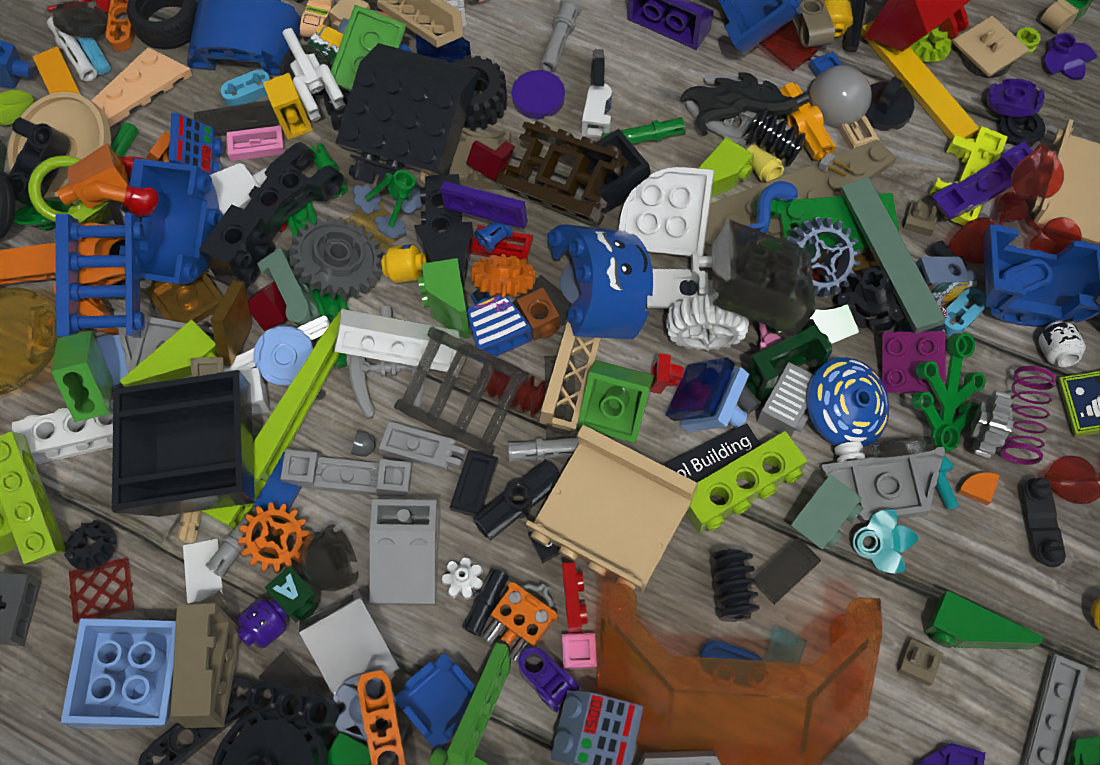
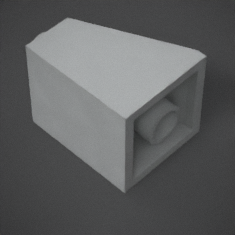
(346, 641)

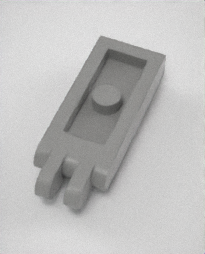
(420, 447)

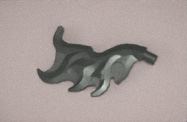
(736, 96)

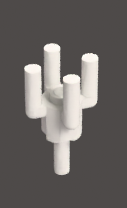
(311, 78)

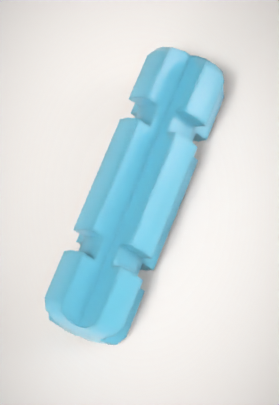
(95, 55)

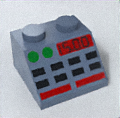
(596, 730)

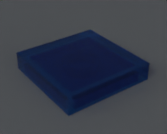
(700, 389)

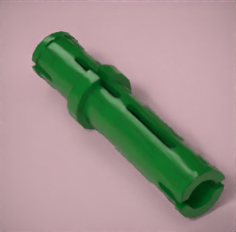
(654, 131)

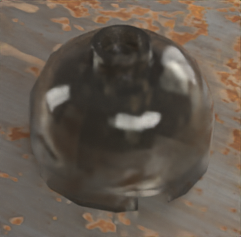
(326, 560)

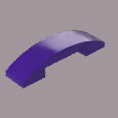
(982, 186)

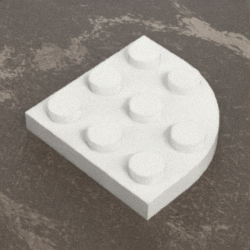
(670, 211)

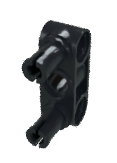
(41, 144)

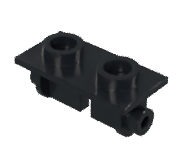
(367, 167)

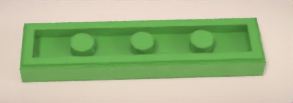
(480, 707)

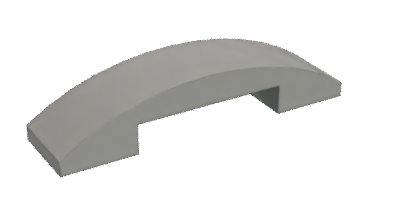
(344, 475)

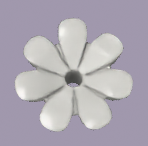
(463, 584)

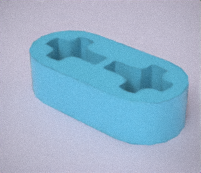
(245, 87)
(967, 316)

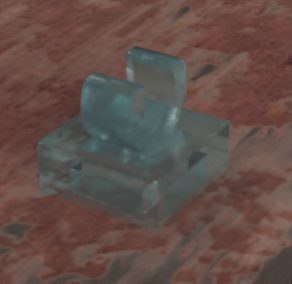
(785, 647)

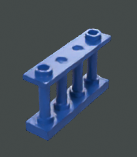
(70, 262)

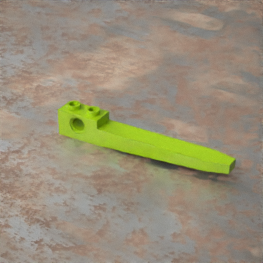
(285, 421)

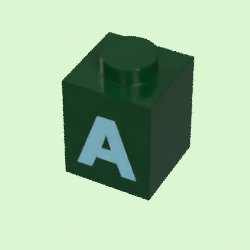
(293, 595)

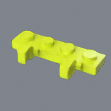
(976, 155)

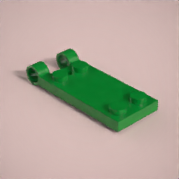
(833, 207)

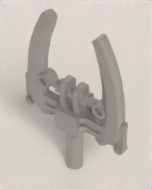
(726, 127)
(359, 368)

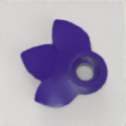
(1068, 56)

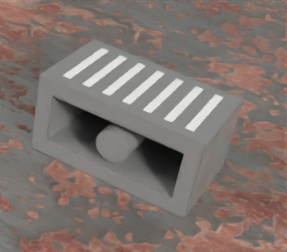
(787, 402)

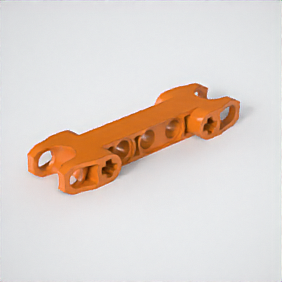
(39, 262)
(379, 708)

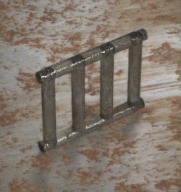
(433, 418)

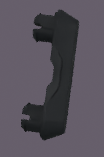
(1042, 522)

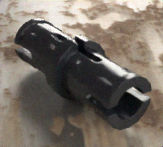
(485, 602)

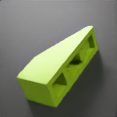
(730, 166)
(173, 357)

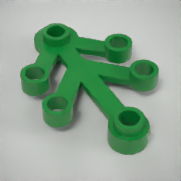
(949, 396)

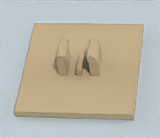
(990, 46)

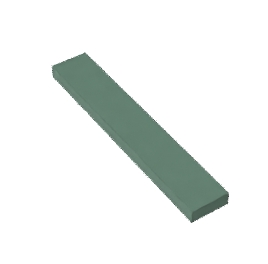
(892, 256)

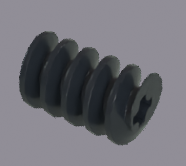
(776, 135)
(734, 585)

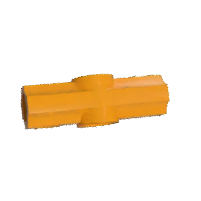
(810, 121)

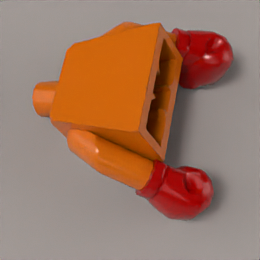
(105, 177)

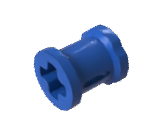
(487, 241)

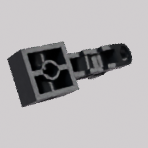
(247, 234)

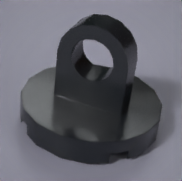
(890, 105)

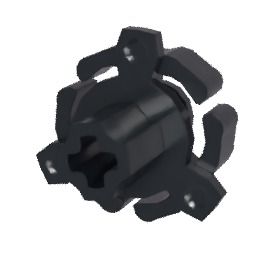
(873, 297)

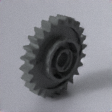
(336, 258)

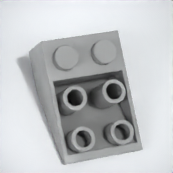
(404, 551)

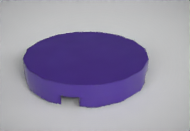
(538, 94)
(1015, 98)

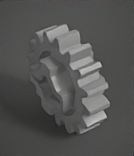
(992, 424)

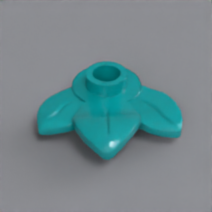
(888, 541)

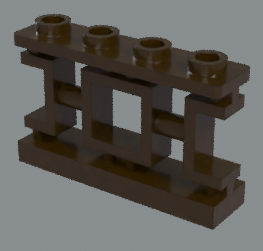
(551, 194)

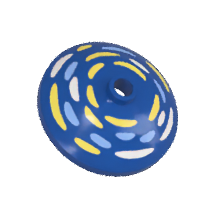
(836, 405)

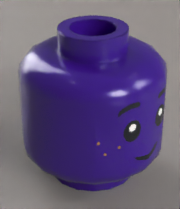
(261, 623)

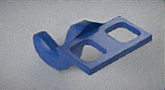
(777, 190)

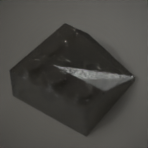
(762, 278)

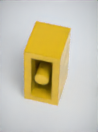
(287, 106)

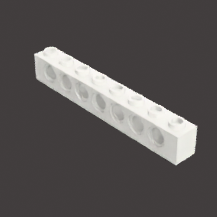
(96, 433)

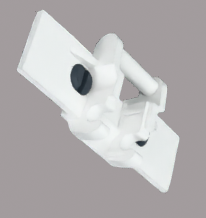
(676, 284)

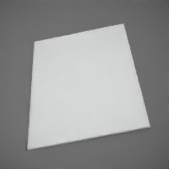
(199, 579)

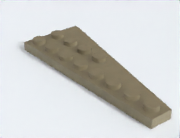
(810, 182)

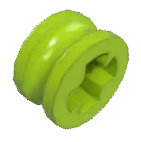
(1029, 38)

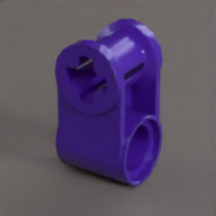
(547, 679)

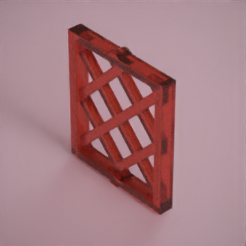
(127, 584)

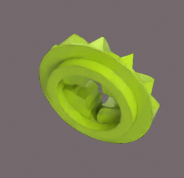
(938, 52)

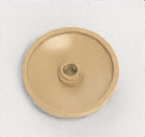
(74, 117)

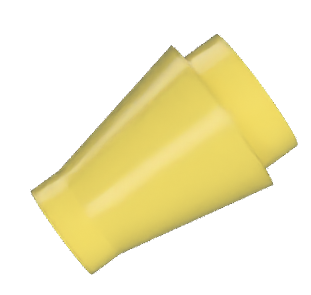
(765, 165)

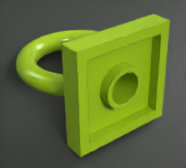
(78, 210)

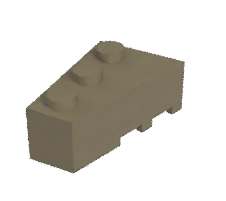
(203, 665)

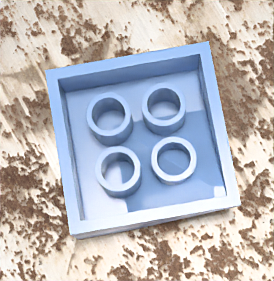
(121, 674)

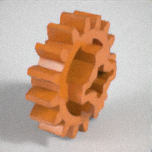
(503, 275)
(260, 545)

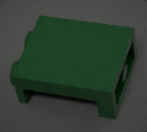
(766, 366)

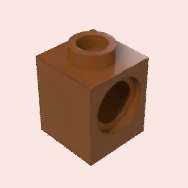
(539, 303)

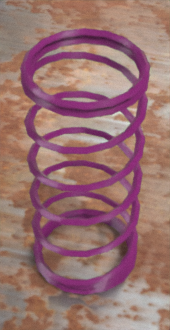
(1043, 386)

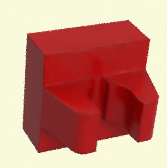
(665, 373)

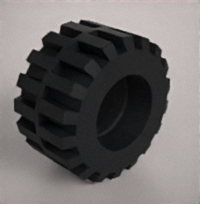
(492, 101)

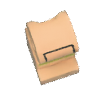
(315, 16)

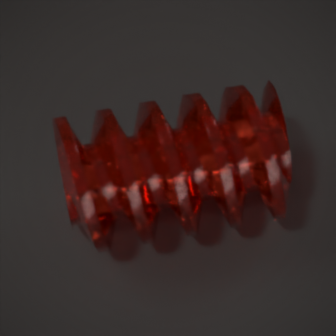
(528, 396)

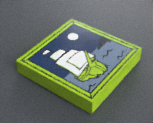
(1082, 402)

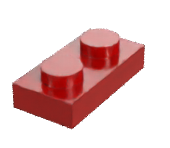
(573, 584)

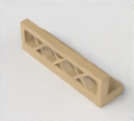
(440, 14)
(559, 375)

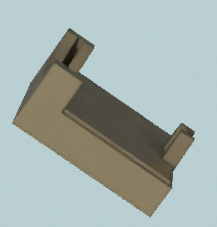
(469, 176)

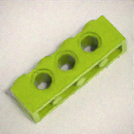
(778, 452)
(27, 502)

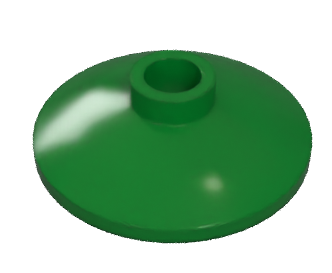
(31, 217)

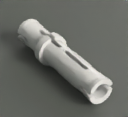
(74, 53)

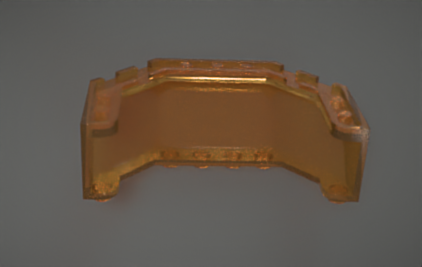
(740, 706)

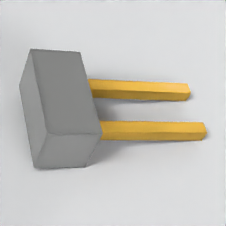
(827, 162)

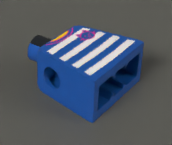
(497, 324)

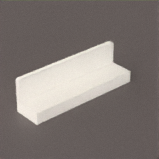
(389, 339)

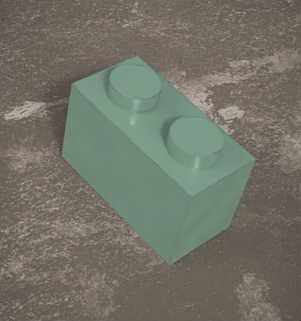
(827, 513)

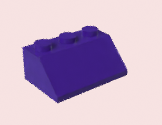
(675, 19)

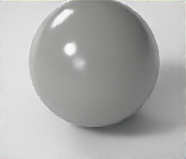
(841, 95)

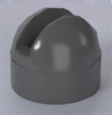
(363, 444)

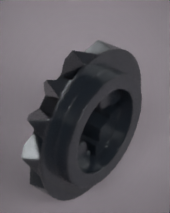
(1033, 130)
(102, 549)

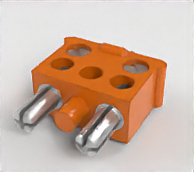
(522, 606)

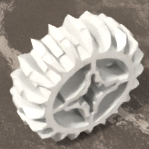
(703, 325)

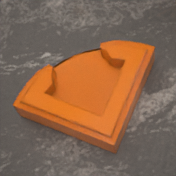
(980, 487)

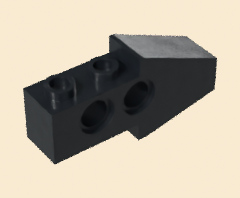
(459, 235)

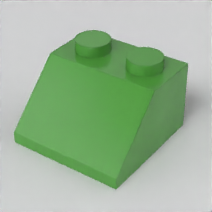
(444, 294)
(615, 400)

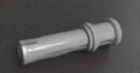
(563, 25)

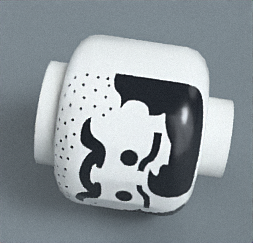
(1062, 344)

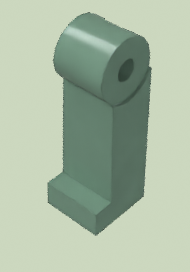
(299, 301)

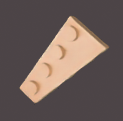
(138, 83)

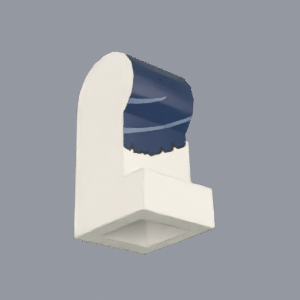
(596, 107)

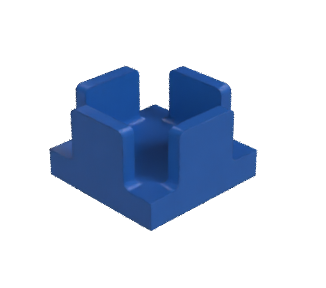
(437, 700)

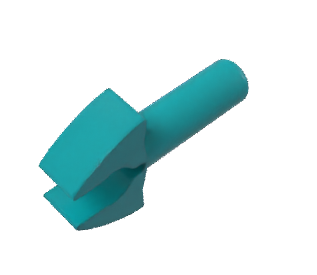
(943, 485)

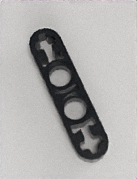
(201, 735)

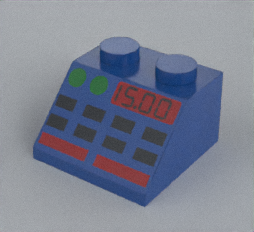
(194, 144)

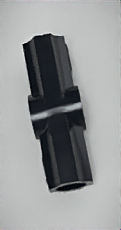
(503, 512)

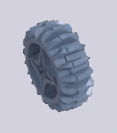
(826, 268)

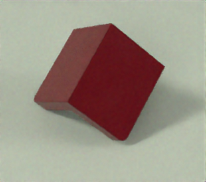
(490, 161)
(268, 306)

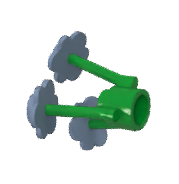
(401, 189)

